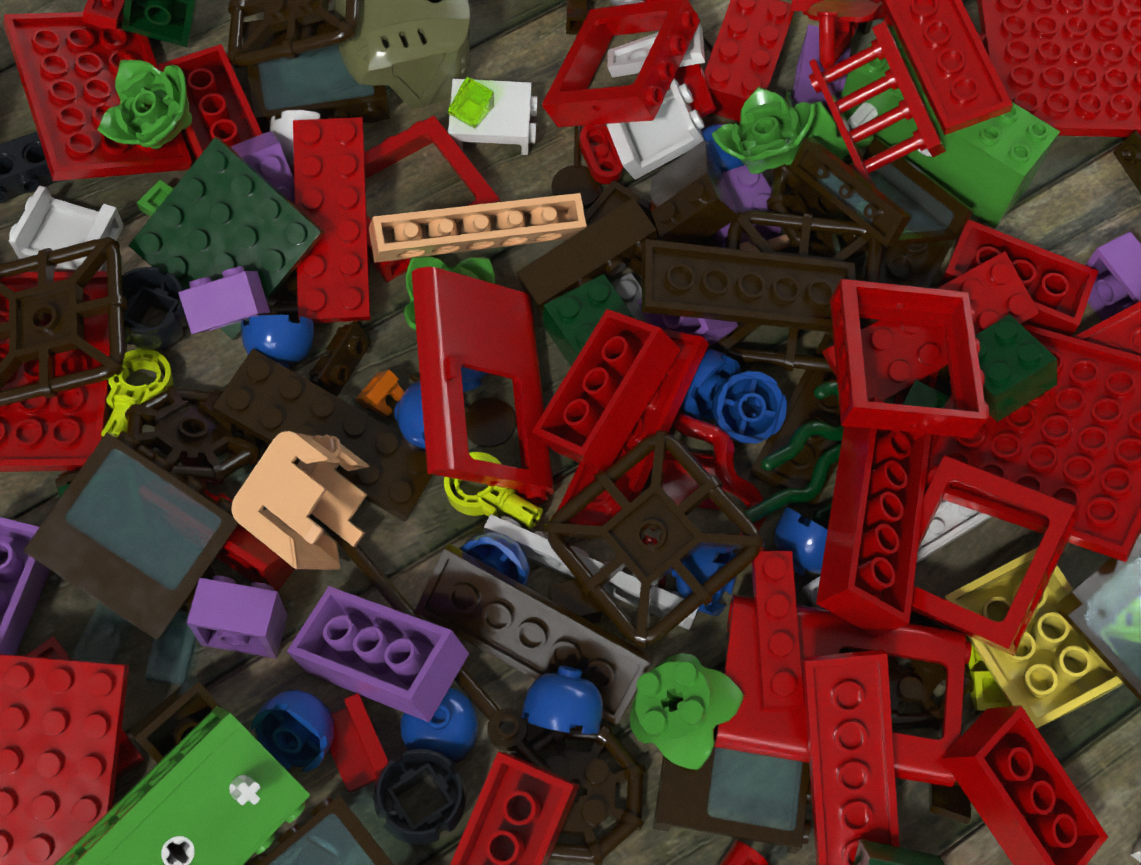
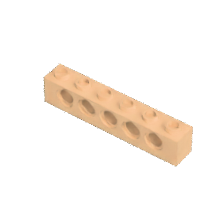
(476, 227)

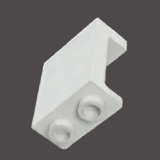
(507, 120)
(651, 144)
(60, 224)

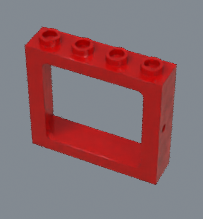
(573, 104)
(408, 142)
(915, 305)
(1062, 517)

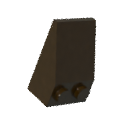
(691, 198)
(174, 719)

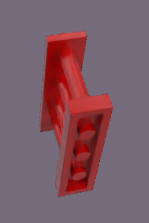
(910, 107)

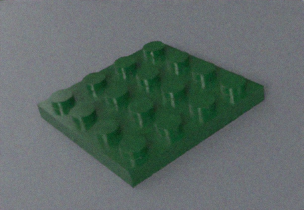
(224, 220)

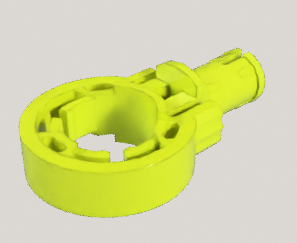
(124, 395)
(492, 499)

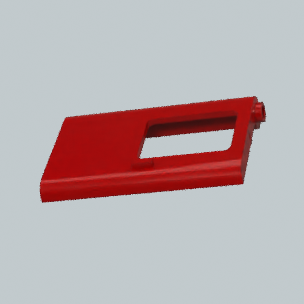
(488, 331)
(784, 731)

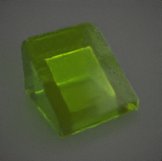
(472, 103)

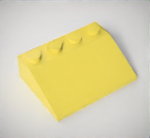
(1053, 664)

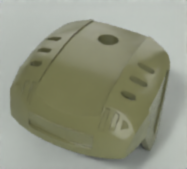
(416, 72)

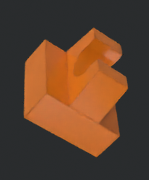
(376, 391)

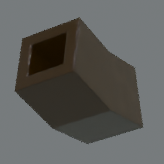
(575, 15)

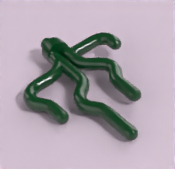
(820, 470)

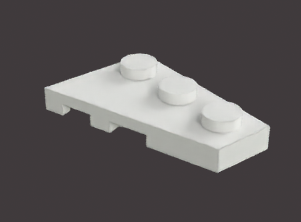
(631, 56)

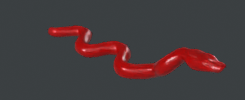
(723, 458)

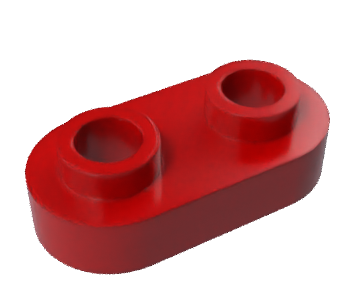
(600, 156)

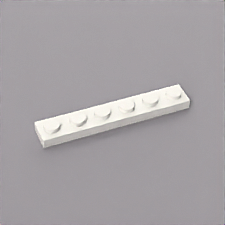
(620, 586)

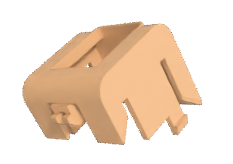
(297, 491)

